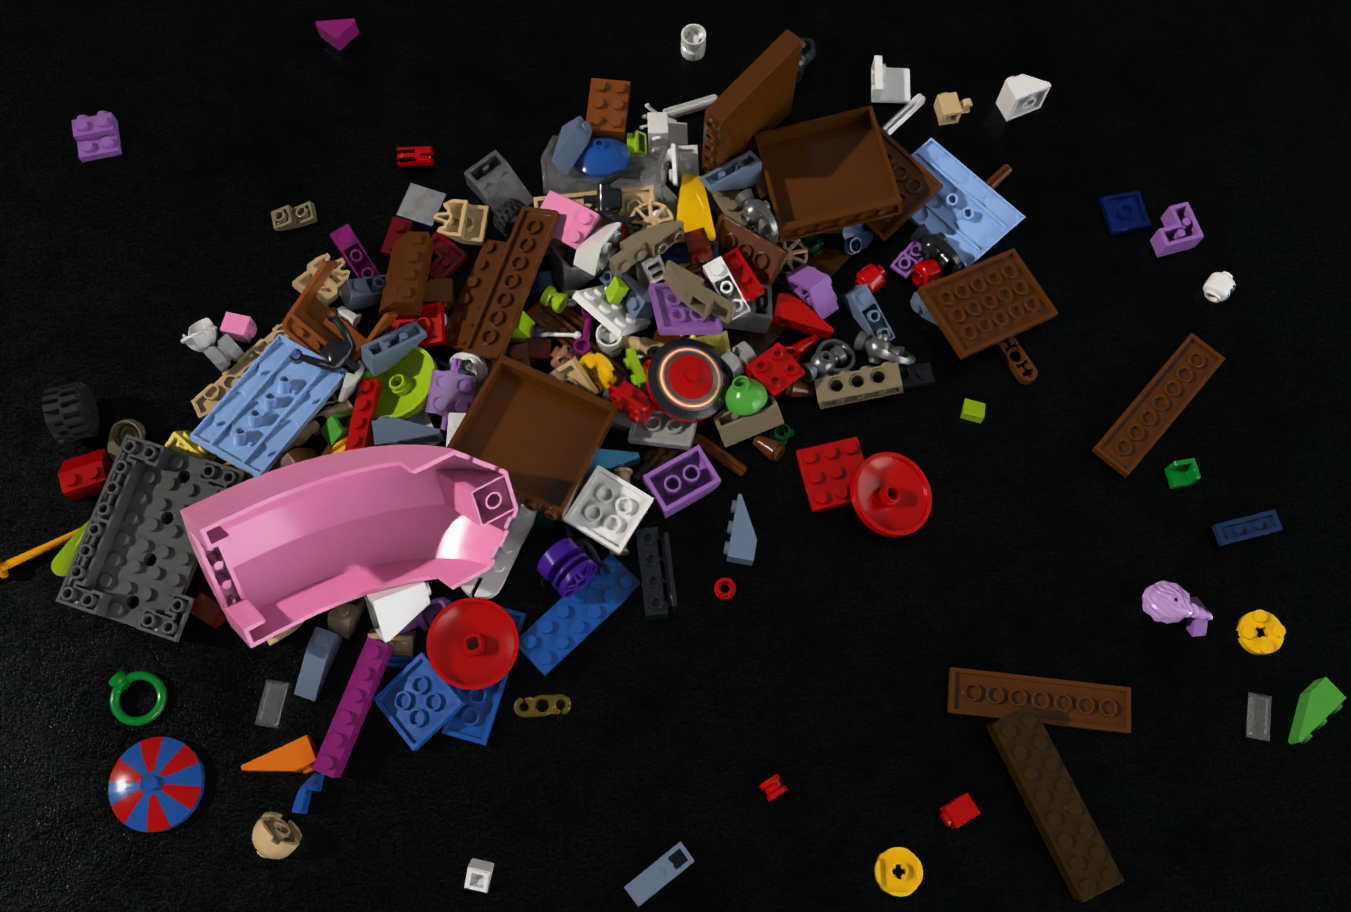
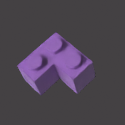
(1179, 231)
(814, 289)

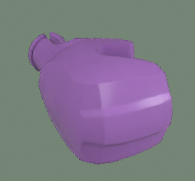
(426, 617)

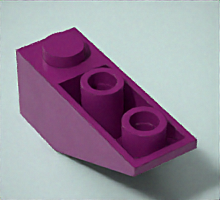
(353, 252)

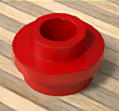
(725, 582)

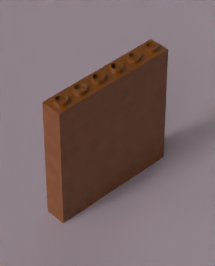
(751, 103)
(828, 174)
(536, 432)

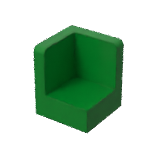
(1182, 473)

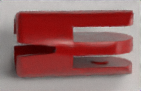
(422, 156)

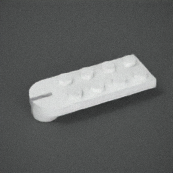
(505, 557)

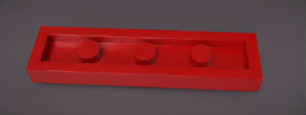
(363, 414)

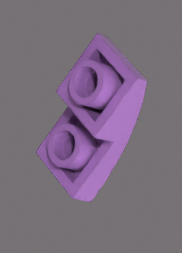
(907, 259)

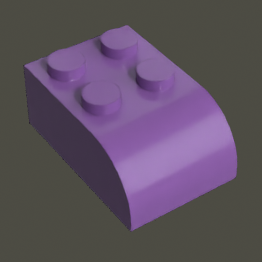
(681, 481)

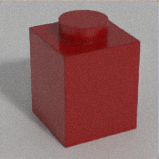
(959, 811)

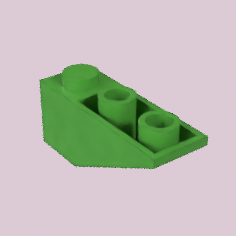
(1313, 707)

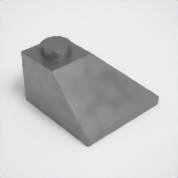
(564, 272)

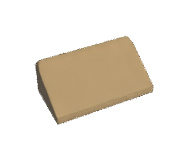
(403, 643)

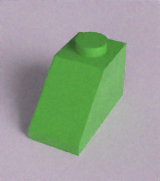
(336, 427)

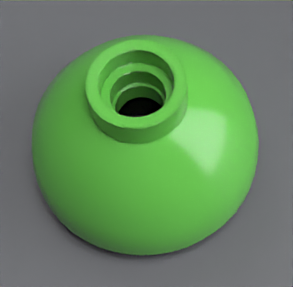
(745, 396)

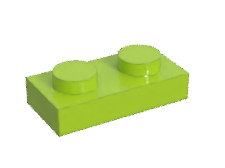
(633, 364)

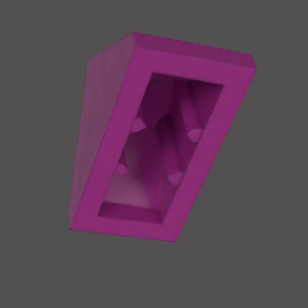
(338, 32)

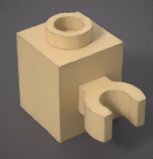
(949, 108)

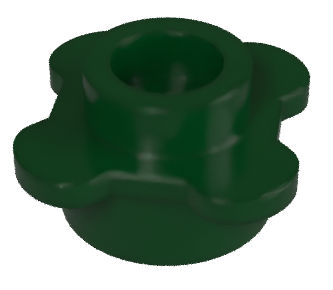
(813, 244)
(775, 434)

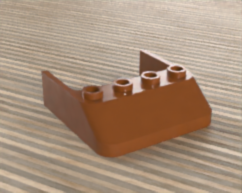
(310, 327)

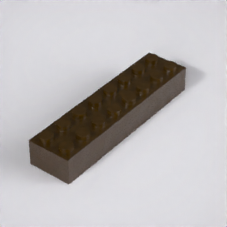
(1054, 804)

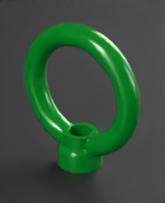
(121, 682)

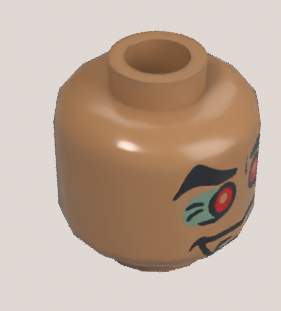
(562, 355)

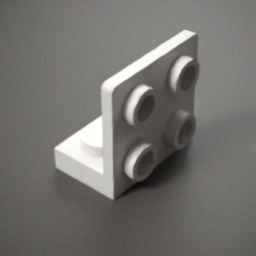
(889, 84)

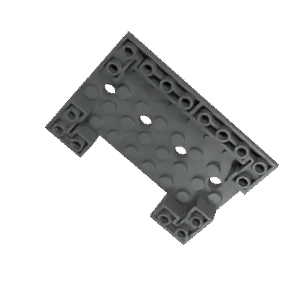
(131, 527)

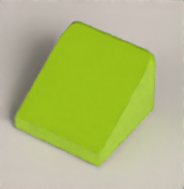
(616, 290)
(973, 411)

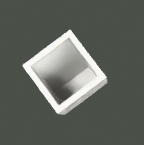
(396, 607)

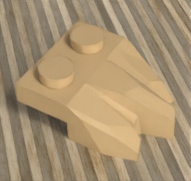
(463, 221)
(331, 288)
(574, 374)

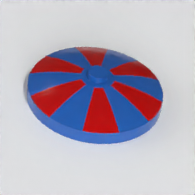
(156, 784)

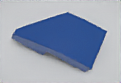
(303, 796)

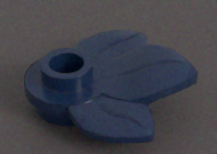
(856, 239)

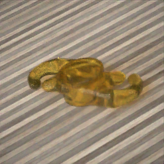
(533, 712)

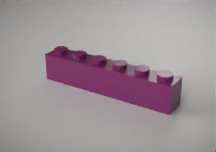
(353, 708)

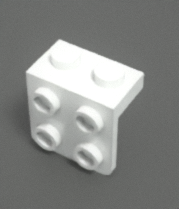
(683, 160)

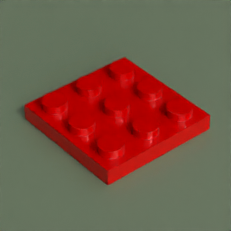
(829, 472)

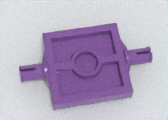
(450, 392)

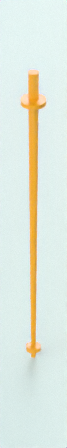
(4, 566)

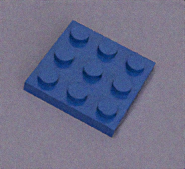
(418, 702)

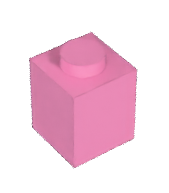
(238, 327)

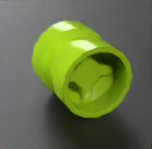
(554, 299)

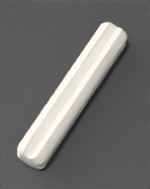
(690, 107)
(900, 117)

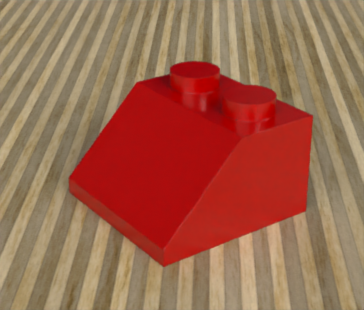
(85, 474)

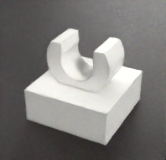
(349, 316)

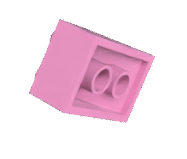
(575, 220)

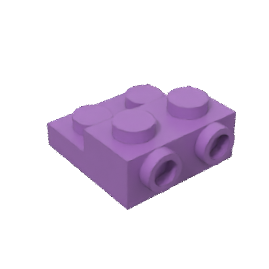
(97, 136)

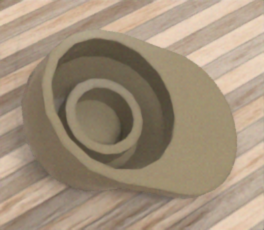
(119, 430)

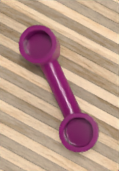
(582, 345)

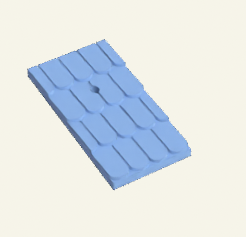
(965, 207)
(267, 408)

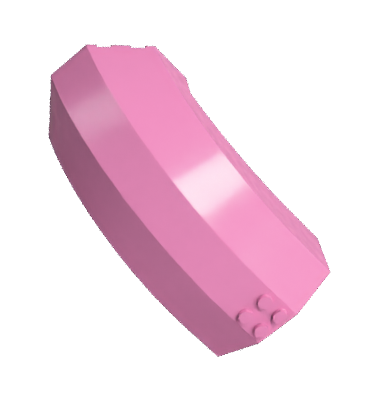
(347, 530)

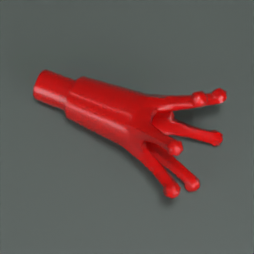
(801, 347)

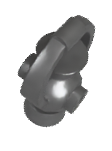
(758, 214)
(880, 348)
(824, 361)

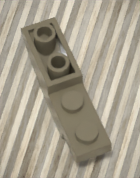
(649, 242)
(691, 291)

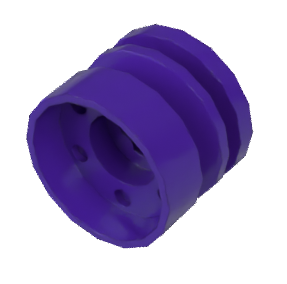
(567, 567)

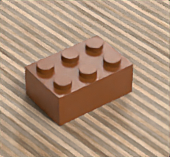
(609, 108)

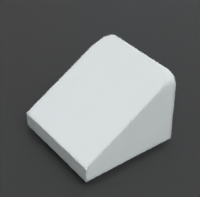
(479, 875)

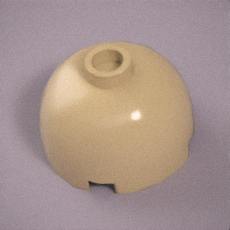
(275, 837)

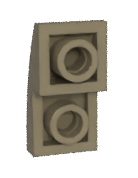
(290, 218)

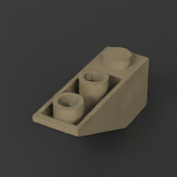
(346, 617)

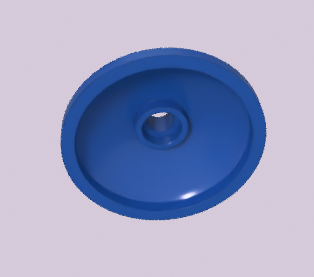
(602, 157)

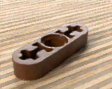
(1016, 348)

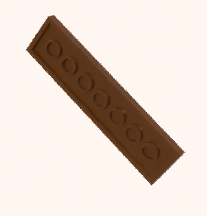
(511, 283)
(1158, 405)
(1055, 700)

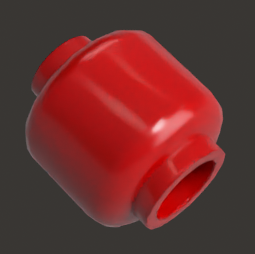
(926, 272)
(872, 276)

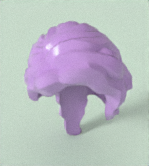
(1171, 603)

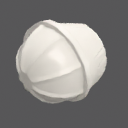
(201, 335)
(473, 365)

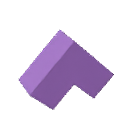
(1197, 626)

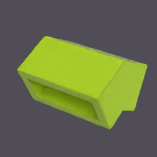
(637, 142)

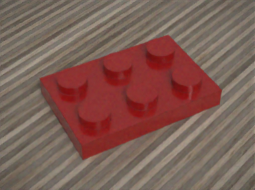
(431, 320)

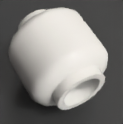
(1219, 286)

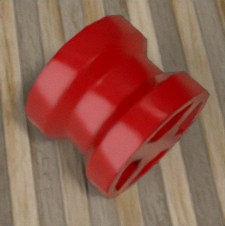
(773, 787)

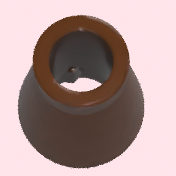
(800, 389)
(769, 447)

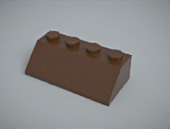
(407, 274)

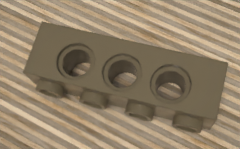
(869, 390)

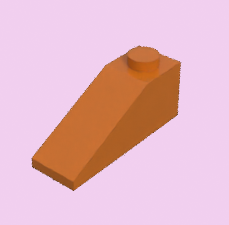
(291, 758)

